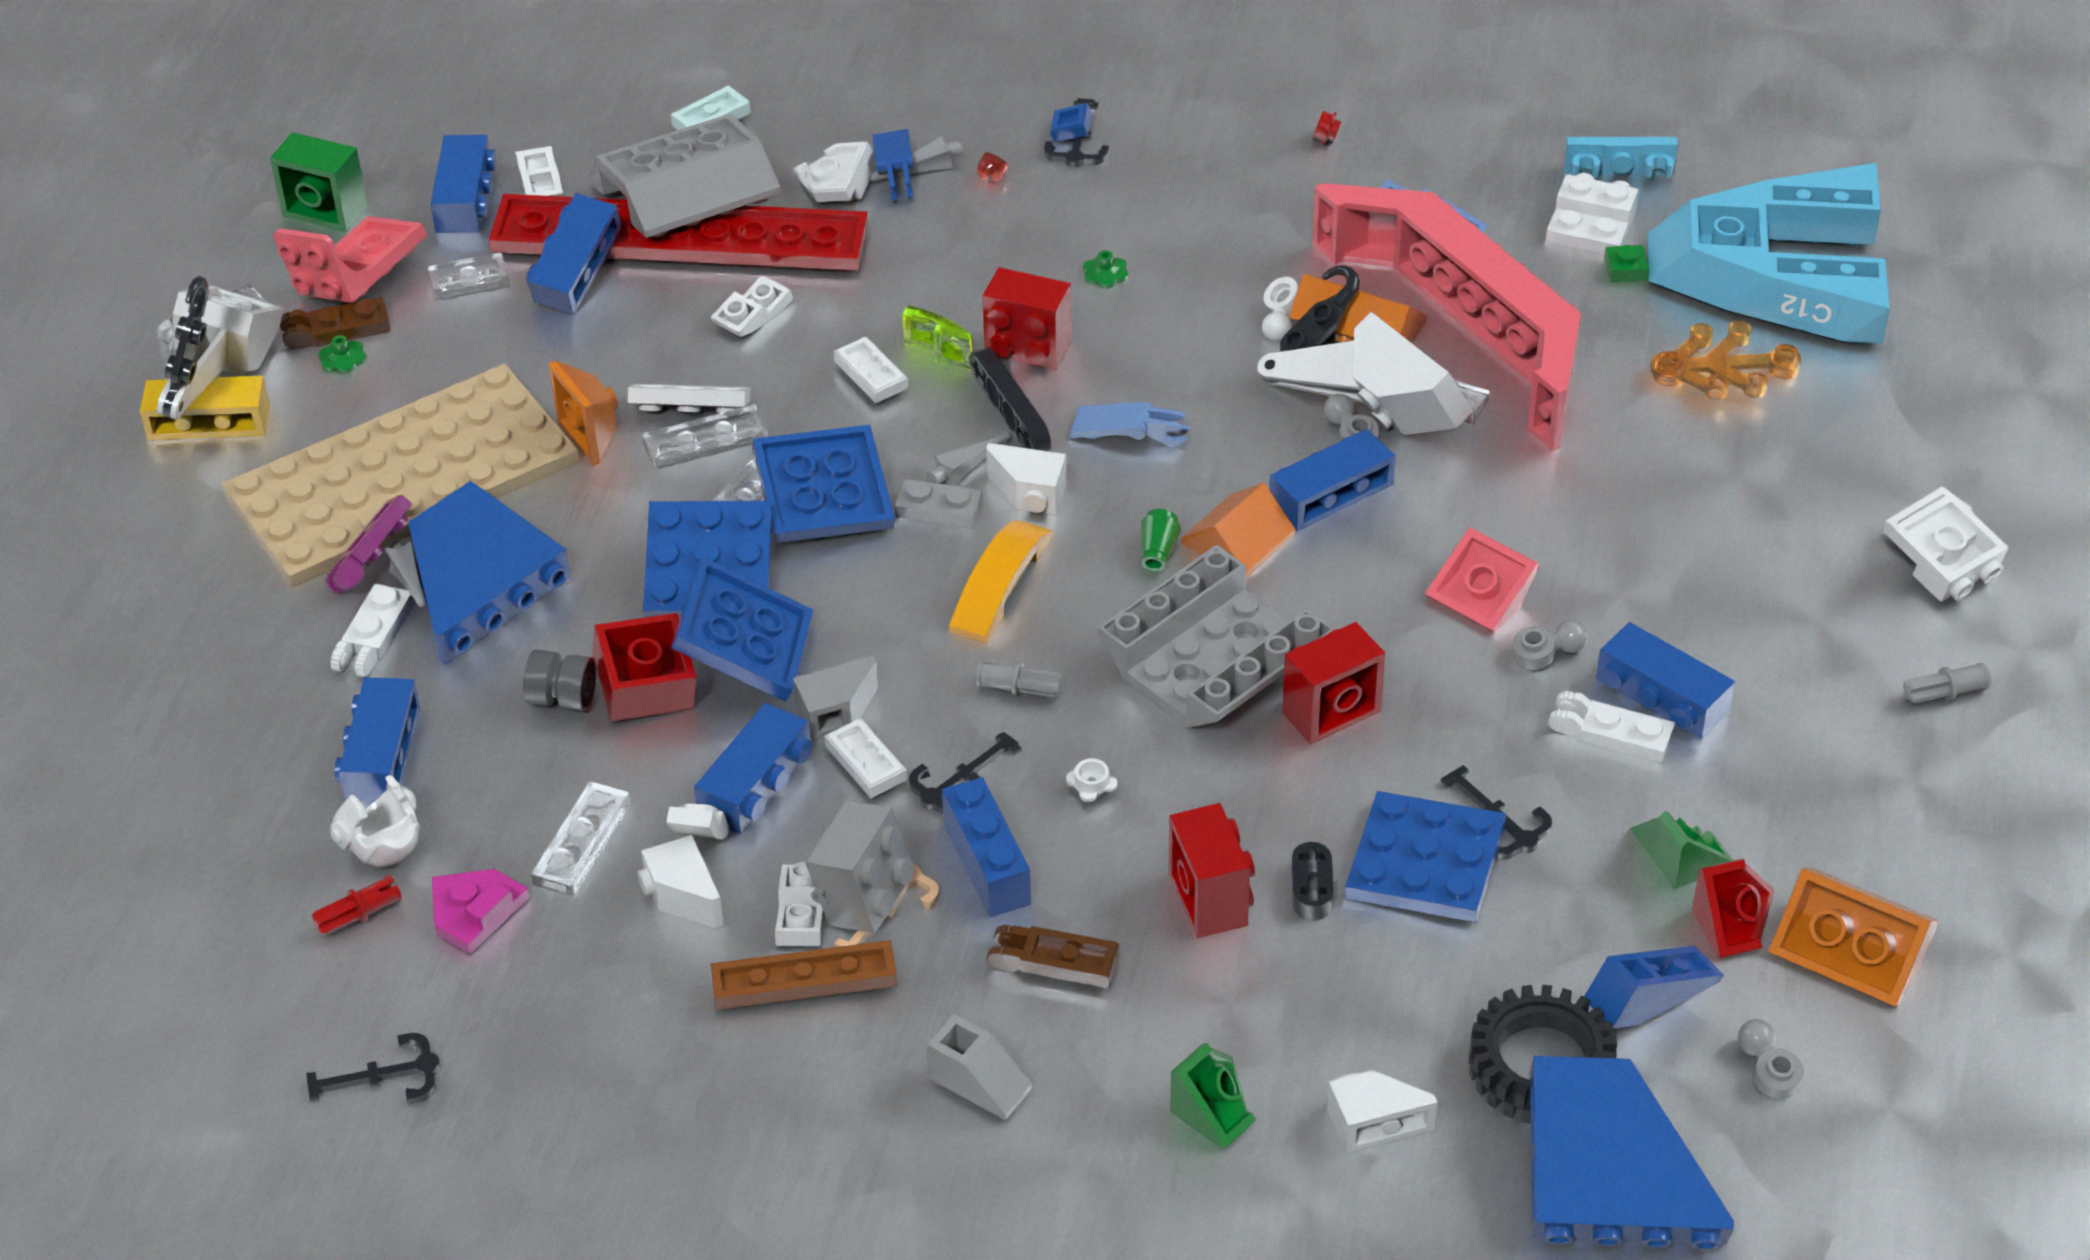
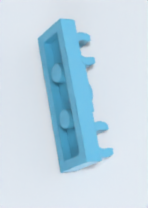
(1621, 155)

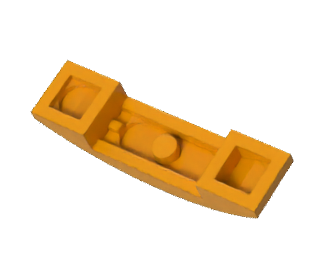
(994, 578)

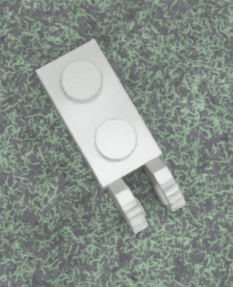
(372, 629)
(1611, 726)

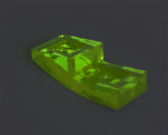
(934, 332)

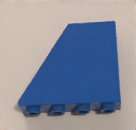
(480, 566)
(1613, 1161)

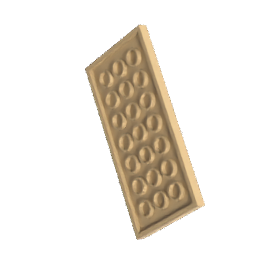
(324, 495)

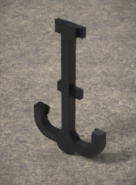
(1075, 157)
(932, 797)
(1526, 840)
(425, 1065)

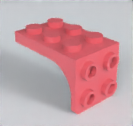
(353, 263)

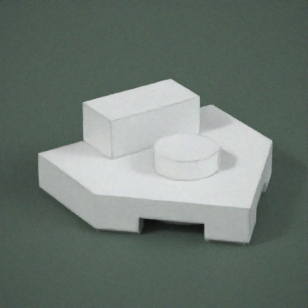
(839, 174)

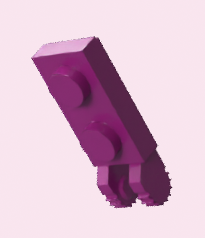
(367, 546)

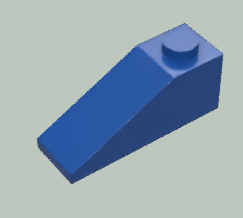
(1648, 983)

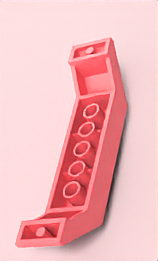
(1466, 278)

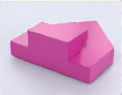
(474, 905)

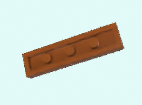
(803, 974)

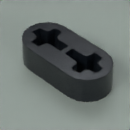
(1320, 881)

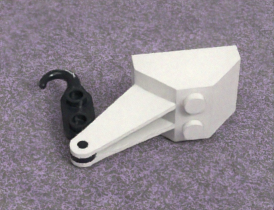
(214, 334)
(1375, 369)

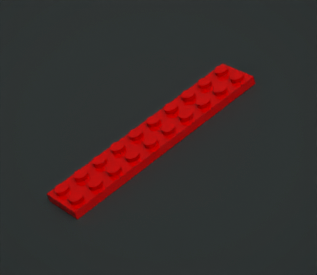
(744, 237)

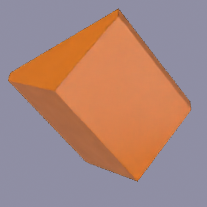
(1244, 525)

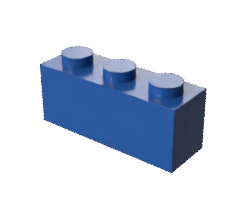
(462, 183)
(573, 253)
(1333, 479)
(1665, 680)
(378, 737)
(755, 766)
(986, 847)

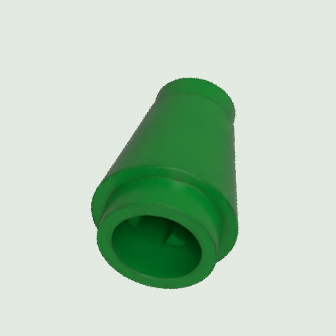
(1158, 537)

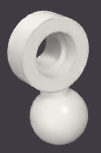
(1279, 299)

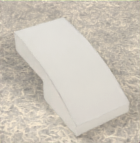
(539, 172)

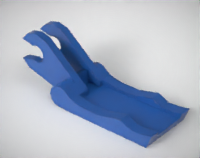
(894, 153)

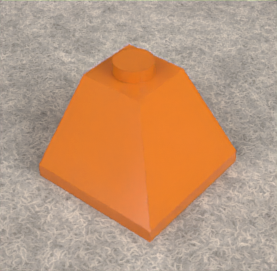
(583, 409)

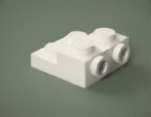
(1592, 213)
(1949, 548)

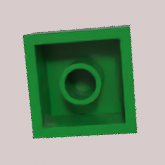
(319, 181)

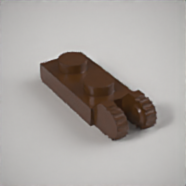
(322, 325)
(1054, 954)

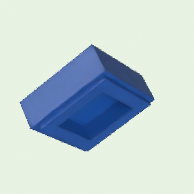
(1071, 122)

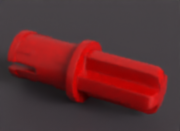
(356, 906)

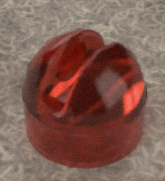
(991, 167)

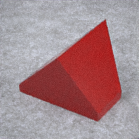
(1732, 906)

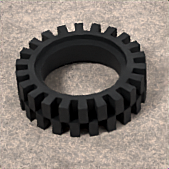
(1530, 1010)

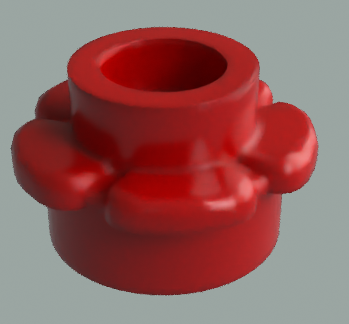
(1327, 127)

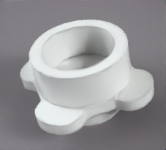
(1091, 779)

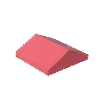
(1483, 581)

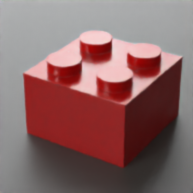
(1027, 318)
(640, 668)
(1333, 682)
(1210, 869)

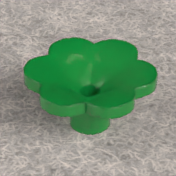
(1105, 270)
(342, 355)

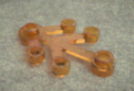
(1677, 366)

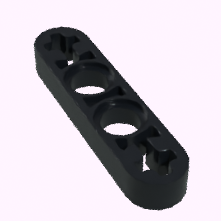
(1009, 400)

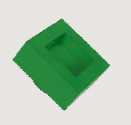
(1626, 263)

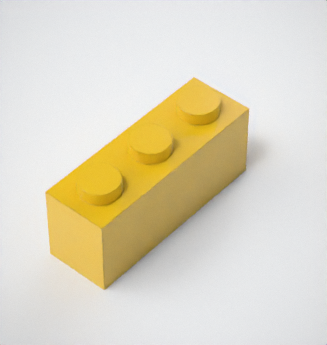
(222, 410)

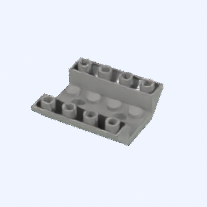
(687, 175)
(1192, 630)

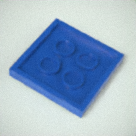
(823, 483)
(684, 531)
(743, 629)
(1426, 856)

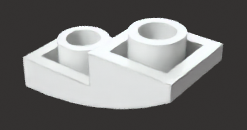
(754, 309)
(698, 821)
(798, 915)

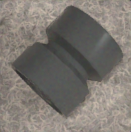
(553, 679)

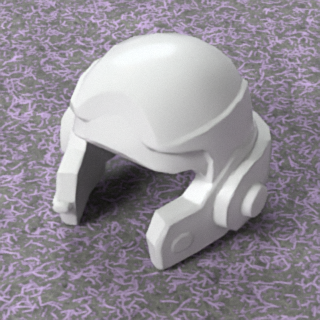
(381, 832)

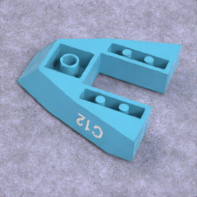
(1721, 253)

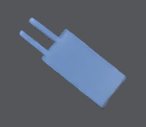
(1132, 420)

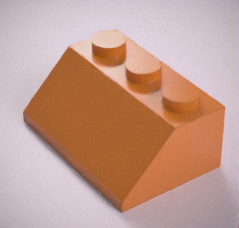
(1398, 316)
(1853, 936)

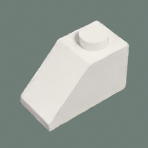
(1028, 477)
(681, 882)
(1378, 1109)

